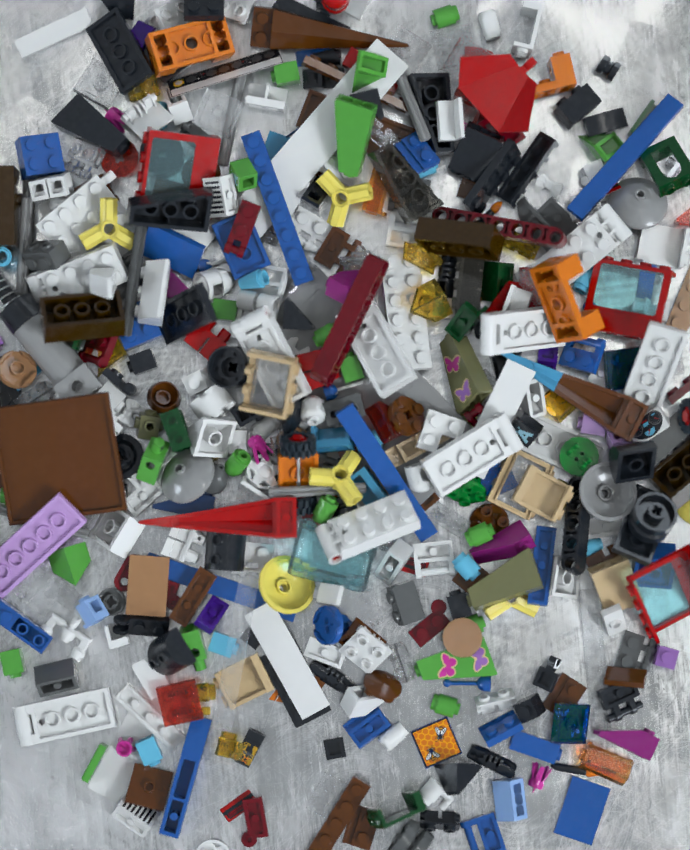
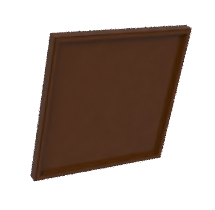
(64, 449)

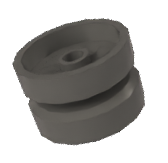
(407, 839)

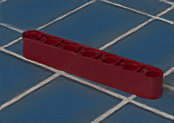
(509, 227)
(349, 319)

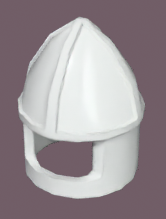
(216, 281)

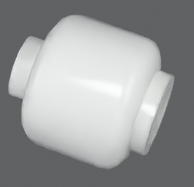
(312, 410)

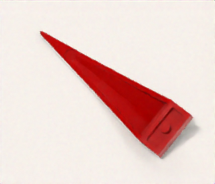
(262, 518)

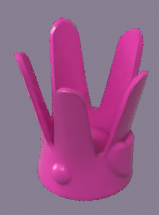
(113, 115)
(258, 443)
(124, 747)
(537, 779)

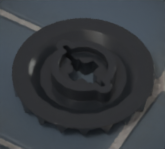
(131, 452)

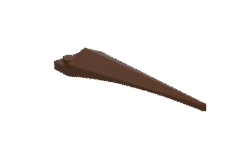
(285, 30)

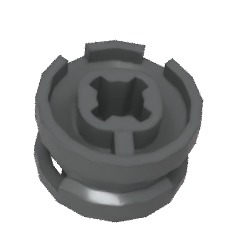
(113, 600)

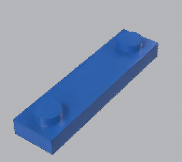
(543, 556)

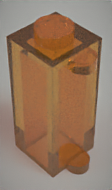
(376, 205)
(605, 764)

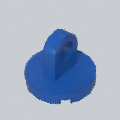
(330, 625)

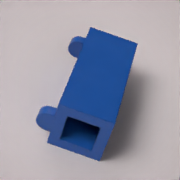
(535, 747)

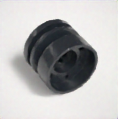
(223, 367)

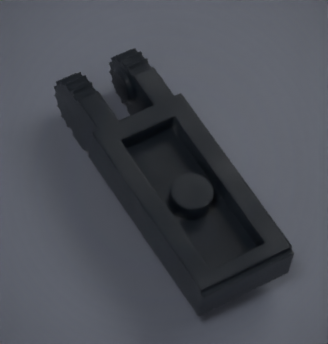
(140, 625)

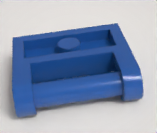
(581, 359)
(488, 831)

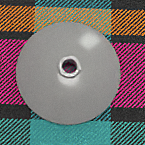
(635, 210)
(187, 477)
(619, 497)

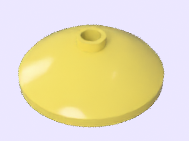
(297, 591)

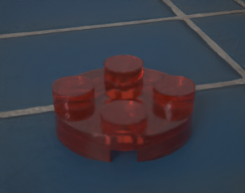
(124, 168)

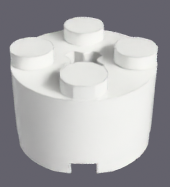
(213, 403)

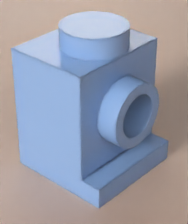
(91, 610)

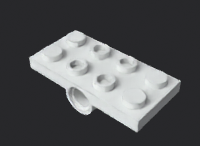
(271, 296)

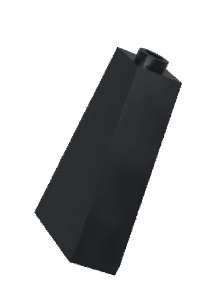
(89, 125)

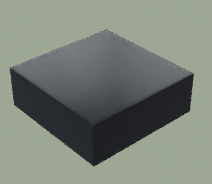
(334, 748)

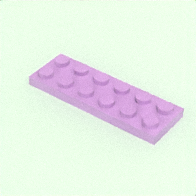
(37, 541)

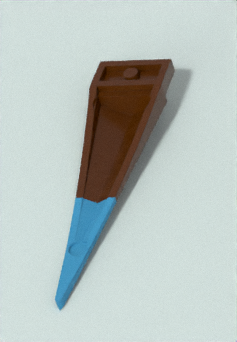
(608, 408)

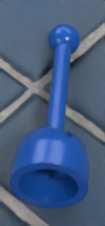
(483, 683)

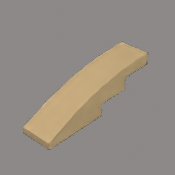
(407, 450)

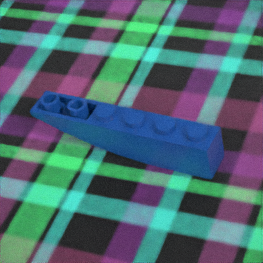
(23, 627)
(185, 778)

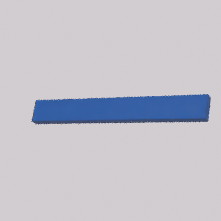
(625, 157)
(382, 464)
(221, 587)

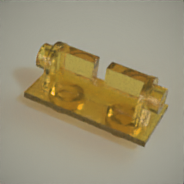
(524, 249)
(418, 256)

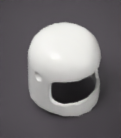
(417, 478)

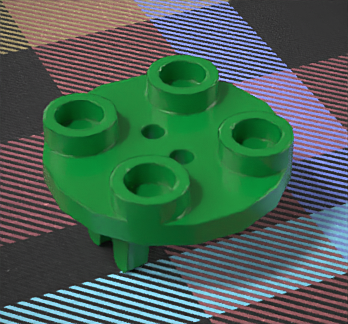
(572, 449)
(469, 492)

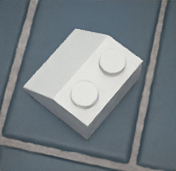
(117, 532)

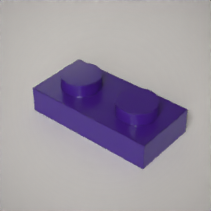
(211, 614)

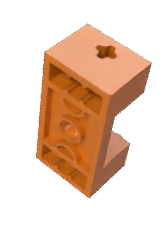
(169, 49)
(561, 76)
(552, 284)

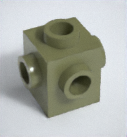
(147, 431)

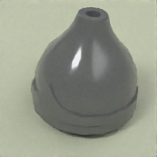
(219, 480)

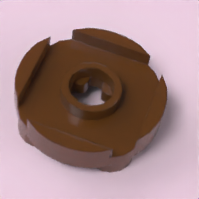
(414, 412)

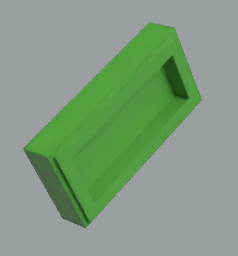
(94, 762)

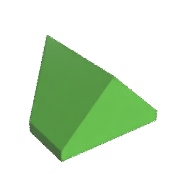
(369, 69)
(603, 145)
(70, 562)

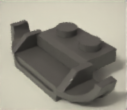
(548, 214)

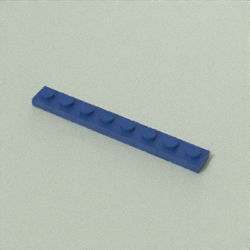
(277, 208)

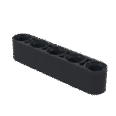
(572, 535)

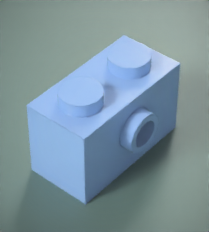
(509, 799)

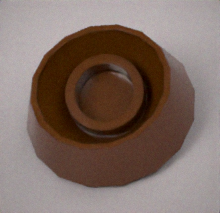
(163, 396)

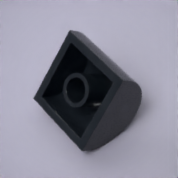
(632, 461)
(225, 551)
(169, 653)

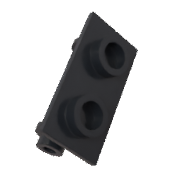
(432, 822)

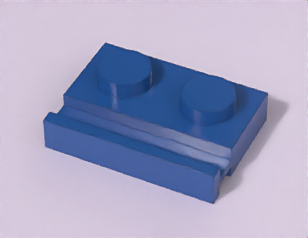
(417, 153)
(367, 727)
(501, 728)

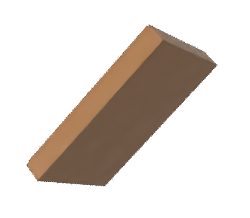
(147, 585)

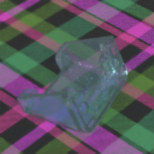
(311, 563)

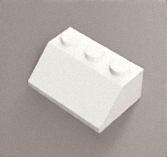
(153, 292)

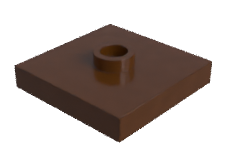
(149, 787)

